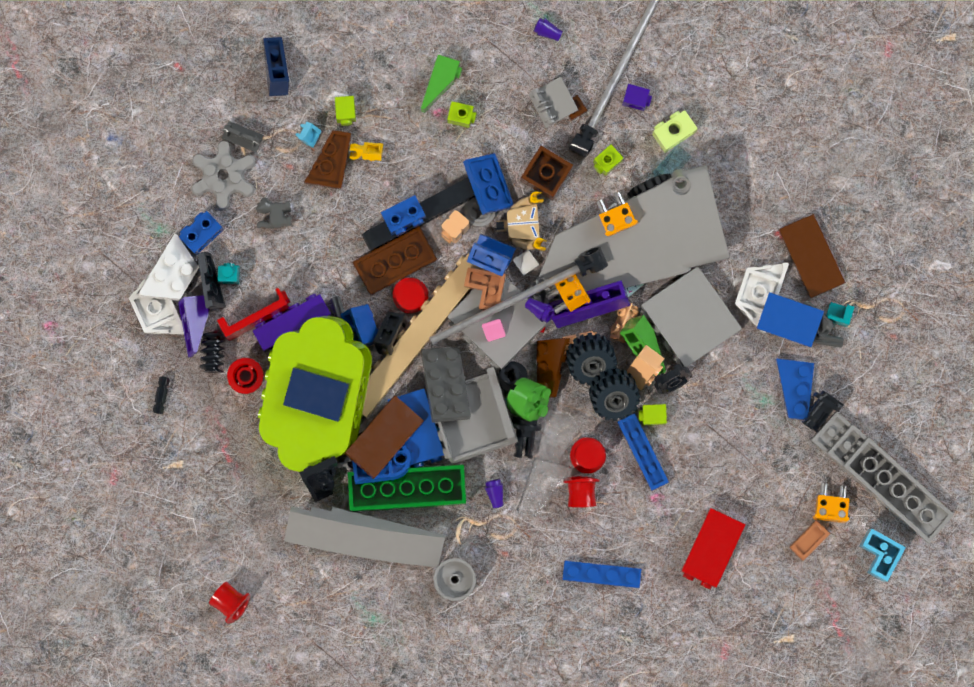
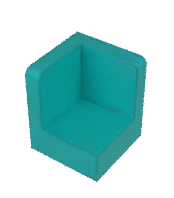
(840, 314)

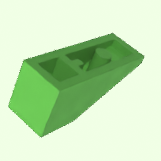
(442, 78)
(638, 334)

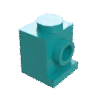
(229, 274)

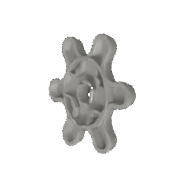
(223, 188)

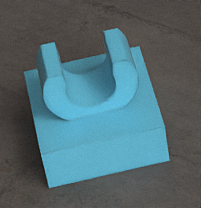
(309, 134)

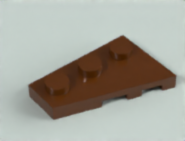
(549, 360)

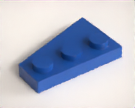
(796, 385)

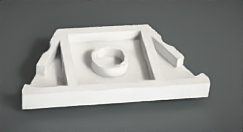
(171, 273)
(756, 287)
(156, 315)

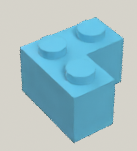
(886, 551)

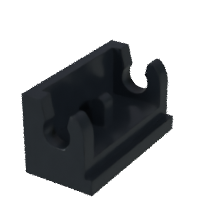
(388, 332)

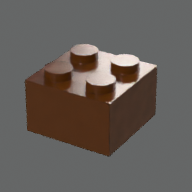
(546, 173)

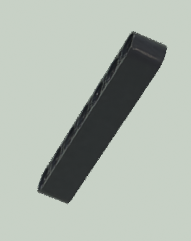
(432, 207)

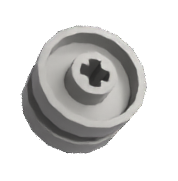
(463, 587)

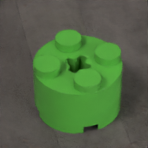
(528, 399)

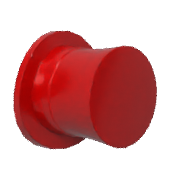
(410, 295)
(245, 375)
(587, 455)
(581, 491)
(230, 602)

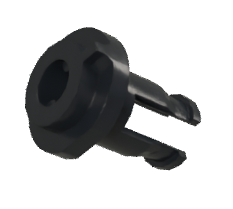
(519, 371)
(821, 410)
(525, 429)

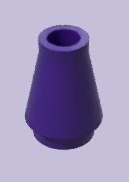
(547, 29)
(541, 310)
(494, 490)

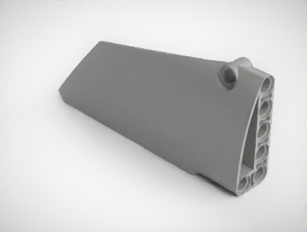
(673, 234)

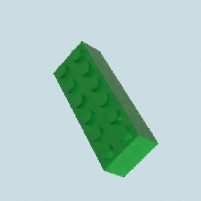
(415, 489)

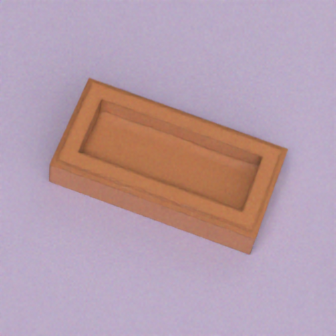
(809, 540)

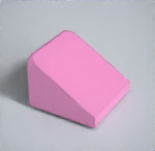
(493, 330)

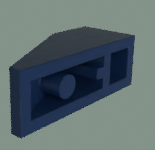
(276, 66)

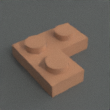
(490, 284)

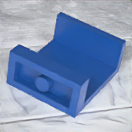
(491, 255)

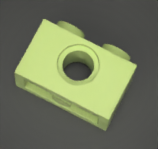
(668, 140)

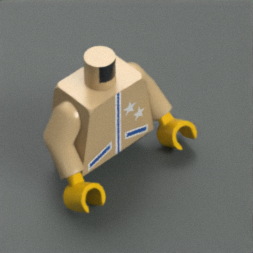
(523, 223)

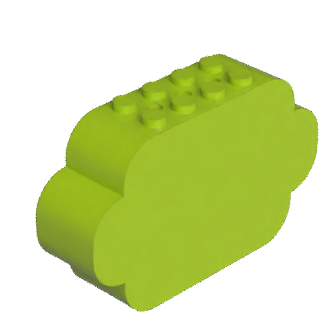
(328, 349)

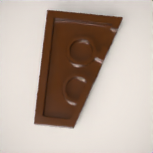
(331, 163)

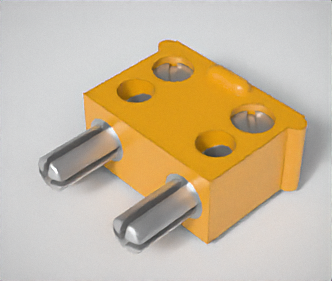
(618, 221)
(571, 293)
(832, 509)

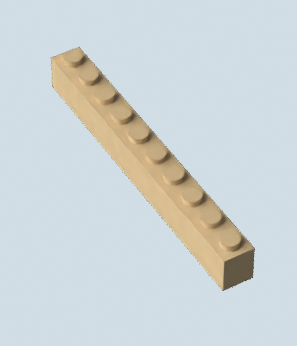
(417, 336)

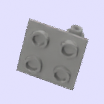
(553, 102)

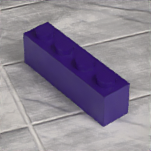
(602, 301)
(290, 321)

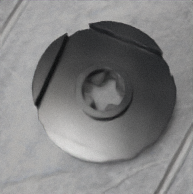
(673, 379)

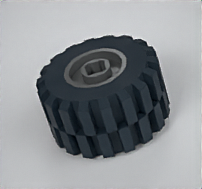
(589, 357)
(614, 394)

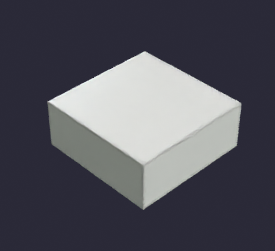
(525, 262)

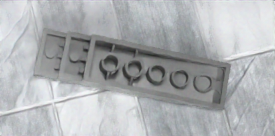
(882, 477)
(363, 536)

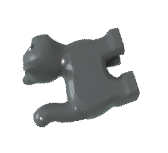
(276, 212)

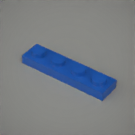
(643, 452)
(602, 574)

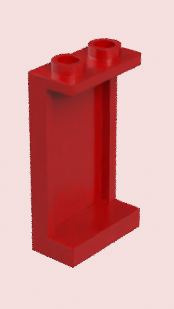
(248, 323)
(712, 549)

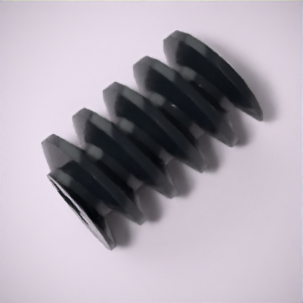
(212, 353)

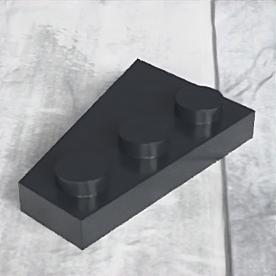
(211, 287)
(320, 478)

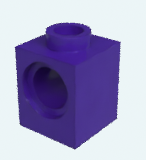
(637, 97)

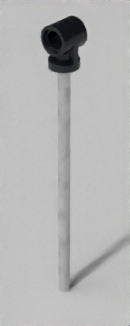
(582, 142)
(593, 260)

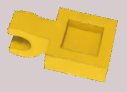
(368, 151)

